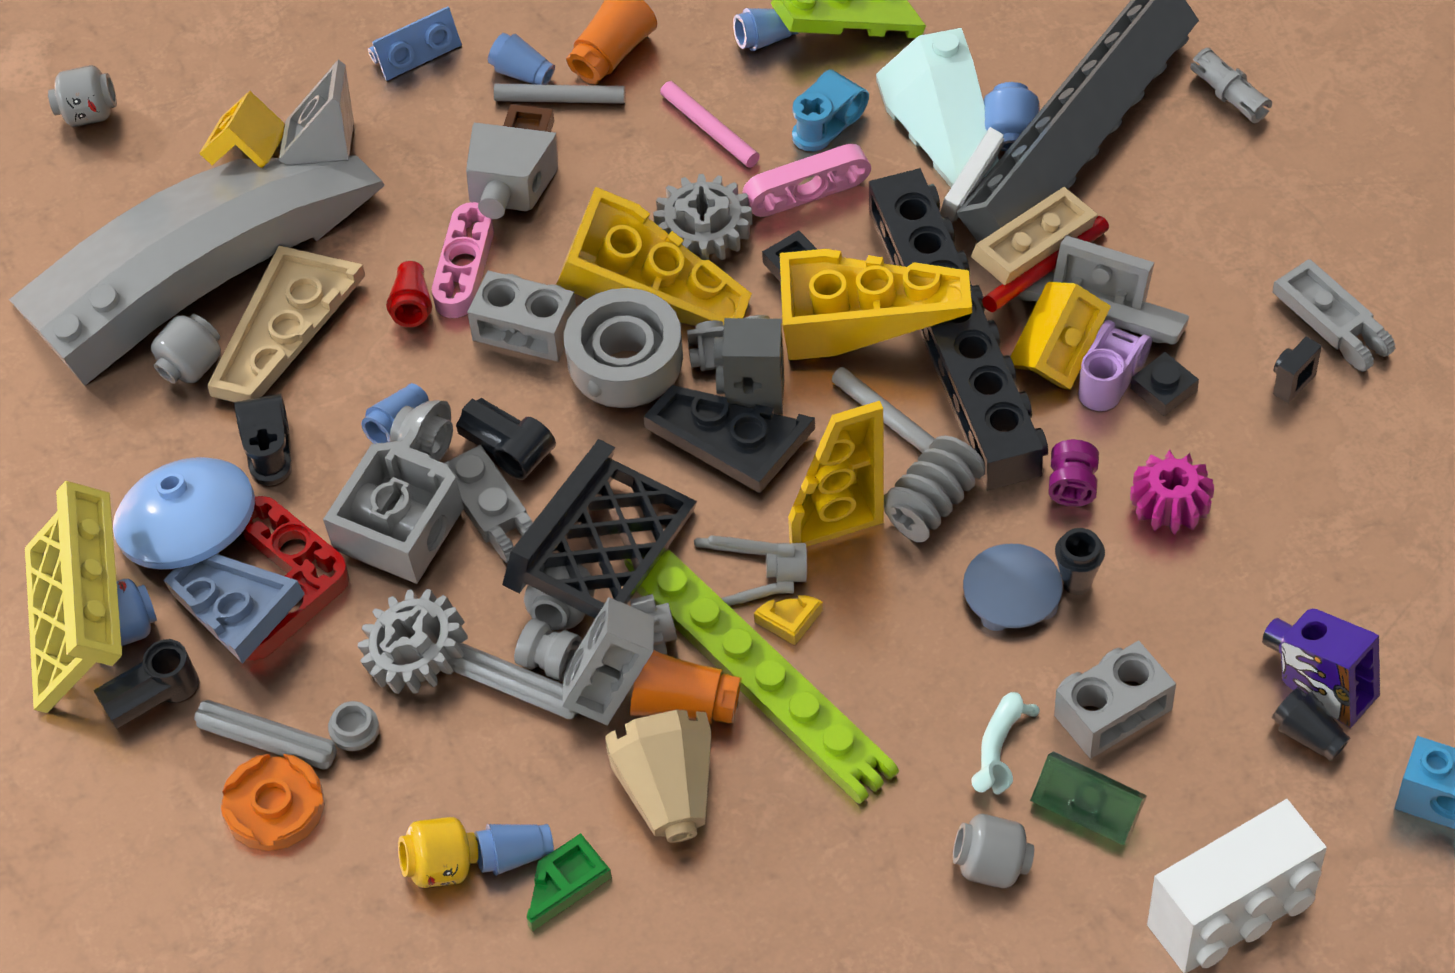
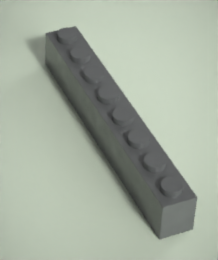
(1080, 113)

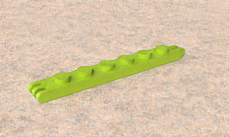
(768, 678)

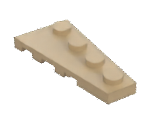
(282, 317)

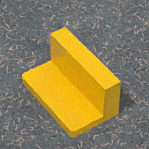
(249, 127)
(1060, 332)

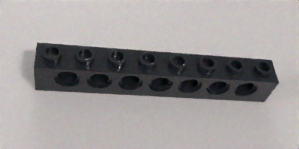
(965, 348)

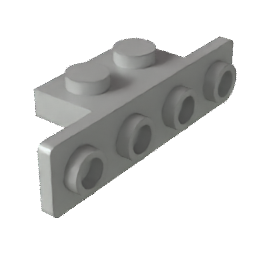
(1118, 281)

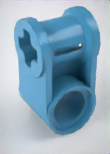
(826, 110)

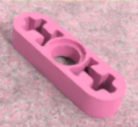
(780, 187)
(468, 275)

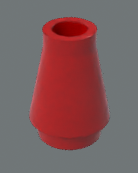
(409, 297)

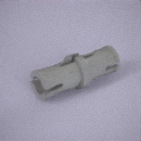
(1231, 85)

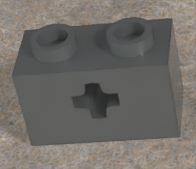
(751, 362)

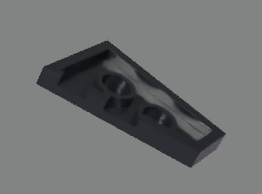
(730, 437)

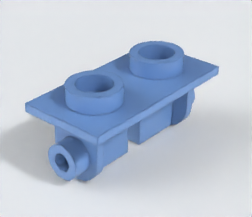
(415, 43)

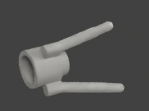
(783, 561)

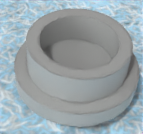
(353, 726)

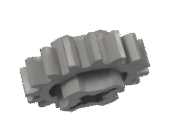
(724, 213)
(412, 641)

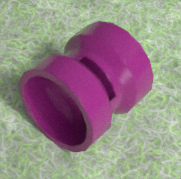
(1073, 474)

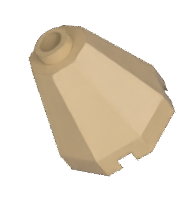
(665, 770)

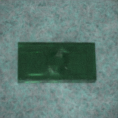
(1088, 798)

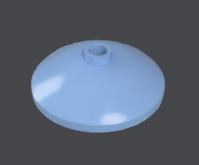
(183, 513)

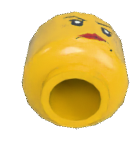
(437, 852)

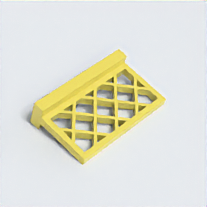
(72, 593)

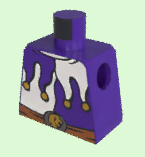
(1330, 660)

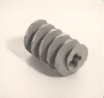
(932, 487)

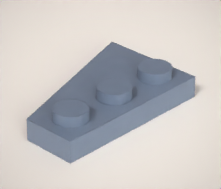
(234, 600)

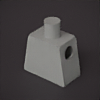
(509, 167)

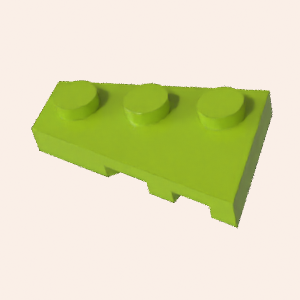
(836, 15)

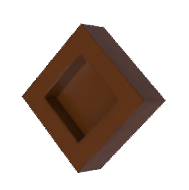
(529, 118)

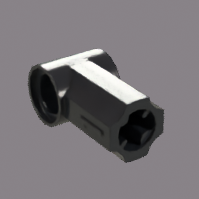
(513, 443)
(148, 683)

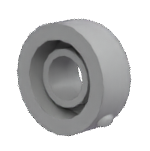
(623, 322)

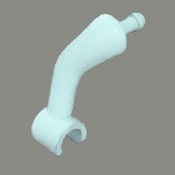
(993, 771)

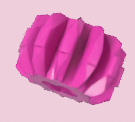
(1172, 492)

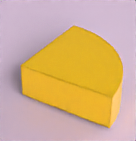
(789, 617)

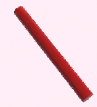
(1005, 293)

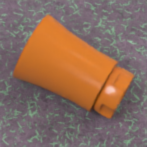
(610, 38)
(683, 685)

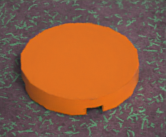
(272, 802)

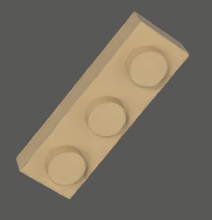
(1033, 235)

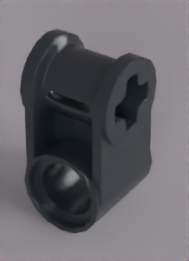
(265, 438)

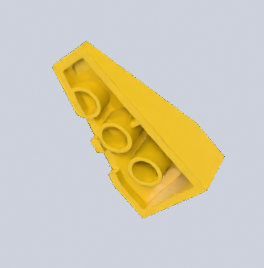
(626, 249)
(852, 303)
(844, 479)

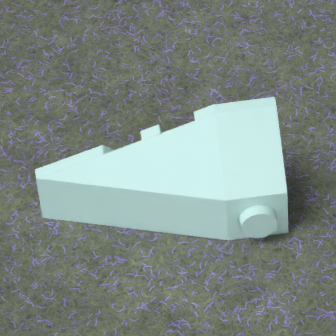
(937, 99)

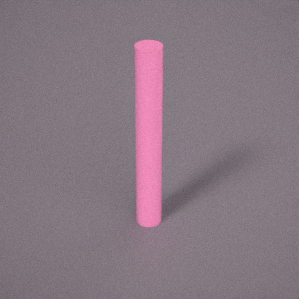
(710, 124)

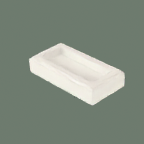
(972, 173)

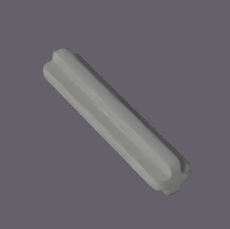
(511, 680)
(265, 734)

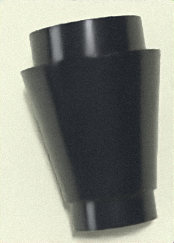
(1079, 559)
(1310, 724)

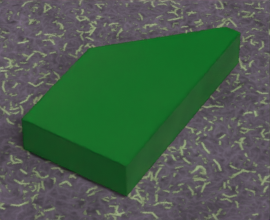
(564, 879)

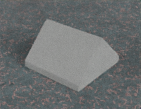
(321, 123)

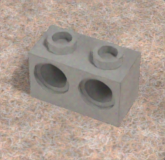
(521, 315)
(608, 661)
(1121, 706)

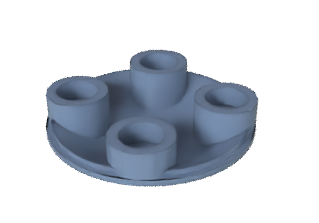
(1012, 586)

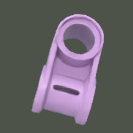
(1110, 366)

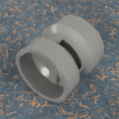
(545, 649)

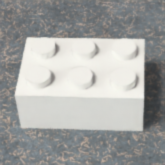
(1236, 887)

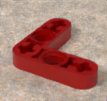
(317, 590)

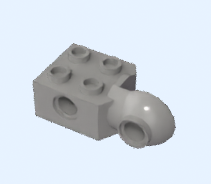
(400, 496)

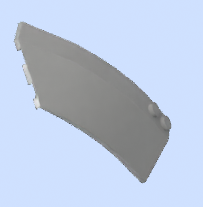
(180, 248)

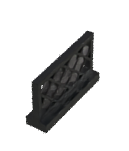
(561, 522)

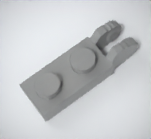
(1334, 314)
(489, 499)

